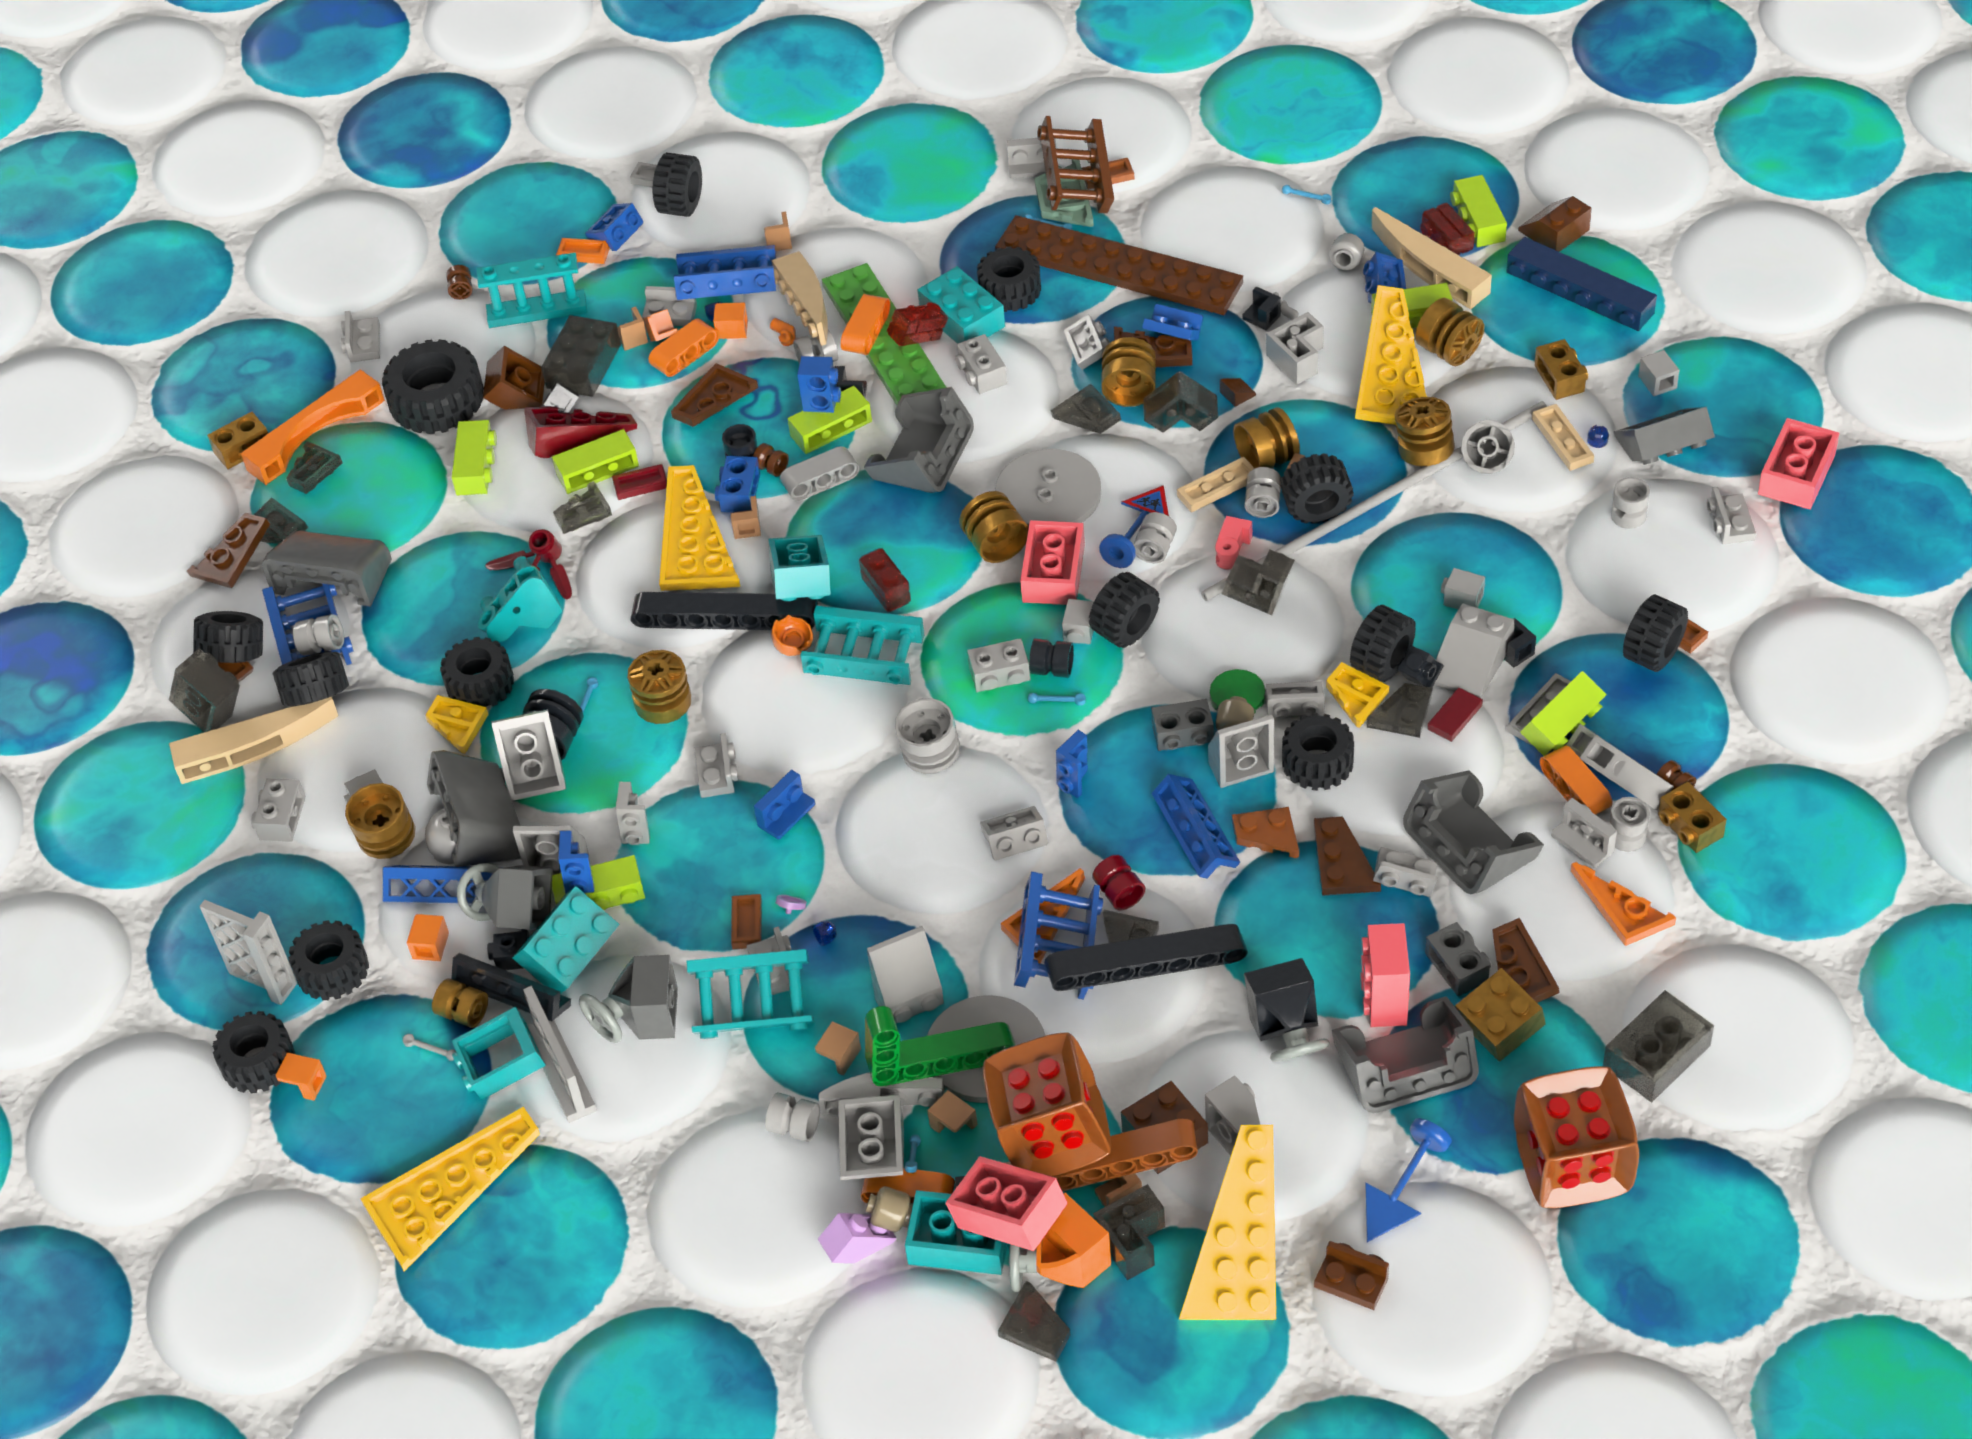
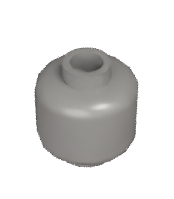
(1346, 251)

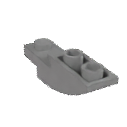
(1619, 767)
(916, 1092)

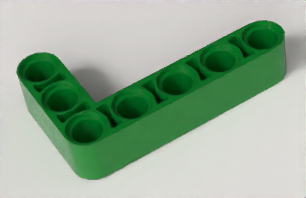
(927, 1056)

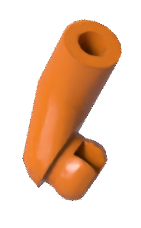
(786, 331)

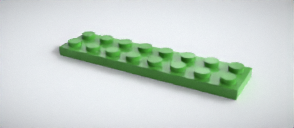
(899, 367)

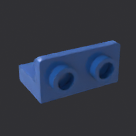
(616, 225)
(1383, 271)
(1174, 322)
(1072, 764)
(783, 806)
(574, 865)

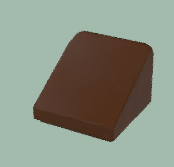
(1236, 390)

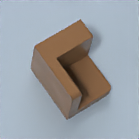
(779, 235)
(634, 332)
(747, 522)
(839, 1045)
(951, 1113)
(1117, 1188)

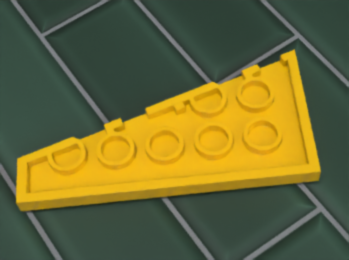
(1391, 360)
(692, 543)
(433, 1195)
(1238, 1253)

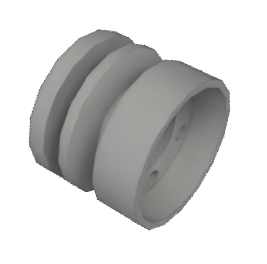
(927, 735)

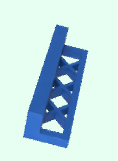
(1194, 825)
(430, 873)

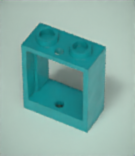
(487, 1035)

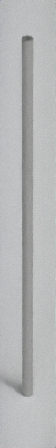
(1373, 501)

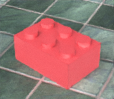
(1798, 463)
(1052, 562)
(1385, 975)
(1006, 1203)

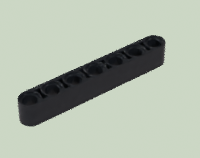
(717, 610)
(1145, 957)

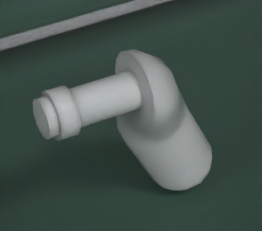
(1286, 310)

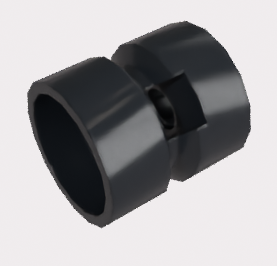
(739, 441)
(1053, 658)

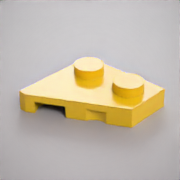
(1356, 692)
(456, 720)

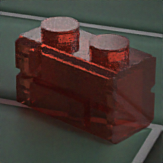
(1447, 229)
(917, 324)
(884, 580)

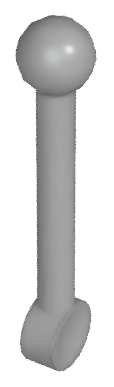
(409, 1041)

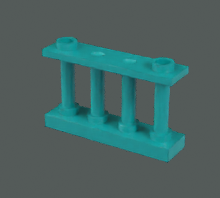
(532, 308)
(863, 624)
(733, 968)

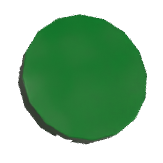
(1238, 683)

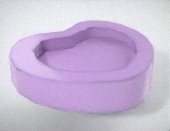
(790, 903)

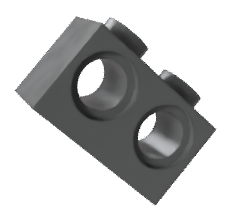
(1182, 724)
(1453, 961)

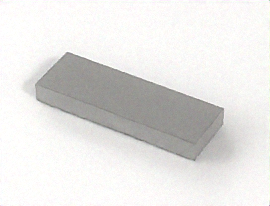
(1536, 704)

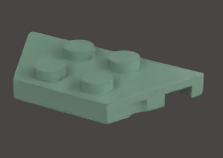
(1069, 210)

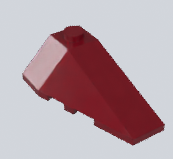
(558, 432)

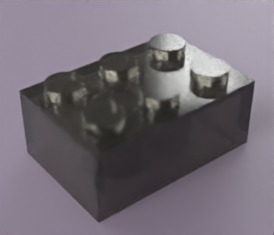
(581, 354)
(204, 691)
(1658, 1045)

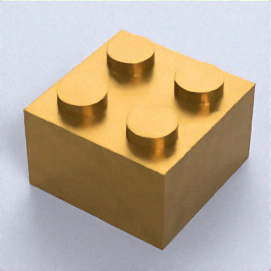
(1501, 1014)

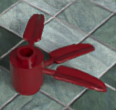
(546, 549)

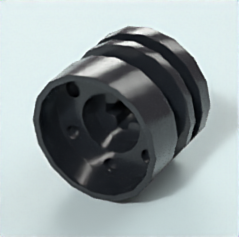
(563, 712)

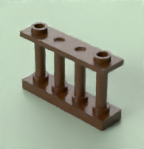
(1095, 155)

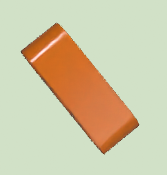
(865, 324)
(683, 347)
(1575, 779)
(909, 1183)

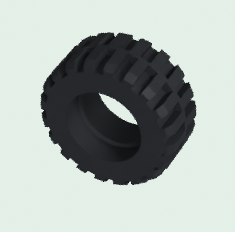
(427, 365)

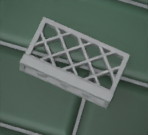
(251, 949)
(560, 1066)

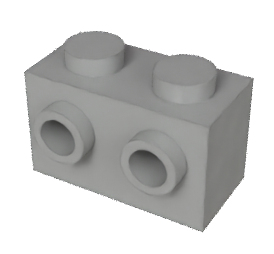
(981, 364)
(998, 665)
(278, 810)

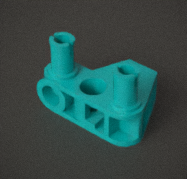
(529, 605)

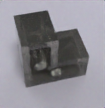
(1180, 400)
(1257, 583)
(1129, 1225)

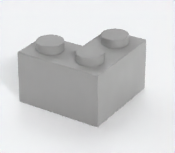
(1296, 347)

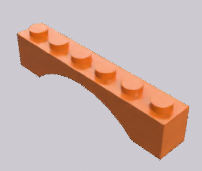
(350, 398)

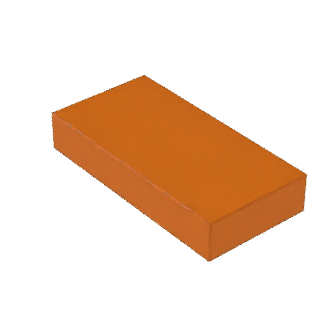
(586, 250)

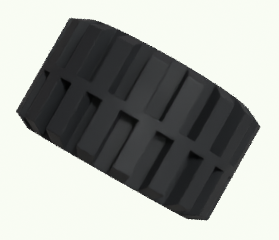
(677, 184)
(1010, 277)
(1316, 488)
(1124, 609)
(1655, 633)
(229, 636)
(1382, 642)
(472, 658)
(310, 678)
(1317, 734)
(334, 977)
(243, 1036)

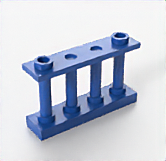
(725, 272)
(282, 623)
(1033, 918)

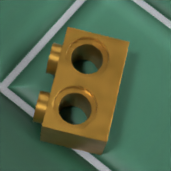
(1560, 369)
(236, 437)
(1691, 817)

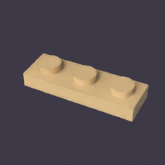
(1563, 437)
(1215, 485)

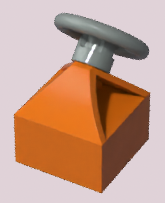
(1070, 1252)

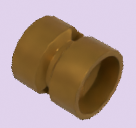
(460, 1003)

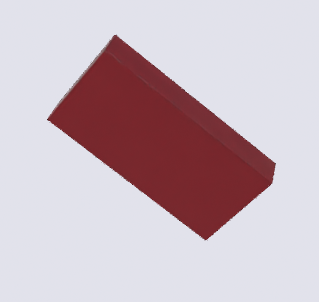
(640, 482)
(1455, 714)

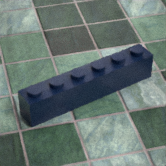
(1581, 283)

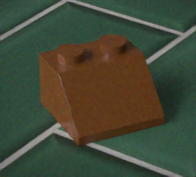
(1559, 223)
(513, 381)

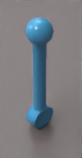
(1326, 198)
(1067, 225)
(592, 683)
(1079, 699)
(911, 1165)

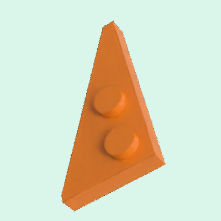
(1069, 885)
(1624, 911)

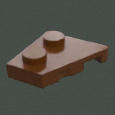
(1266, 830)

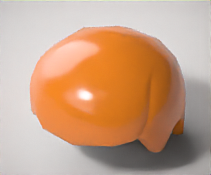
(791, 635)

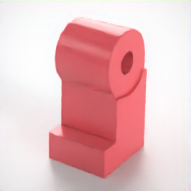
(1232, 535)

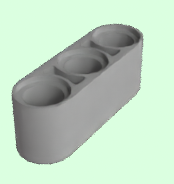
(819, 473)

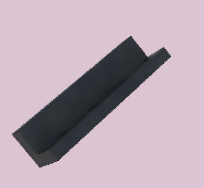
(507, 986)

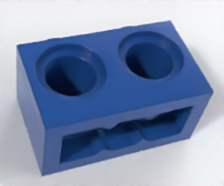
(818, 384)
(738, 483)

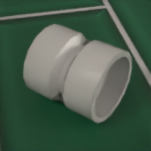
(803, 347)
(1263, 492)
(1630, 502)
(1154, 537)
(318, 634)
(1630, 820)
(793, 1117)

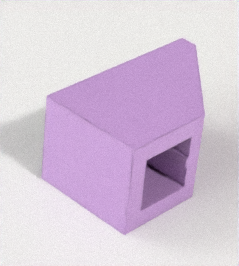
(853, 1238)

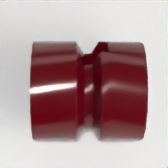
(1118, 882)

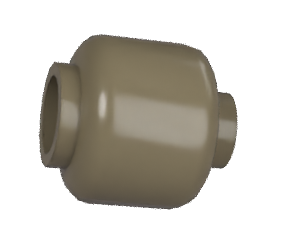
(1233, 712)
(889, 1209)

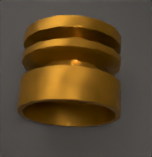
(1449, 331)
(1128, 371)
(1424, 431)
(1267, 439)
(994, 526)
(659, 686)
(380, 820)

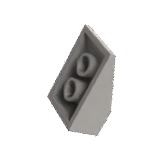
(1473, 649)
(1242, 751)
(529, 755)
(540, 845)
(905, 975)
(1229, 1108)
(871, 1137)

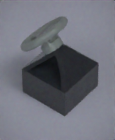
(1284, 1005)

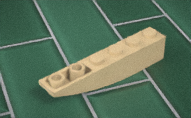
(1432, 261)
(803, 291)
(247, 740)

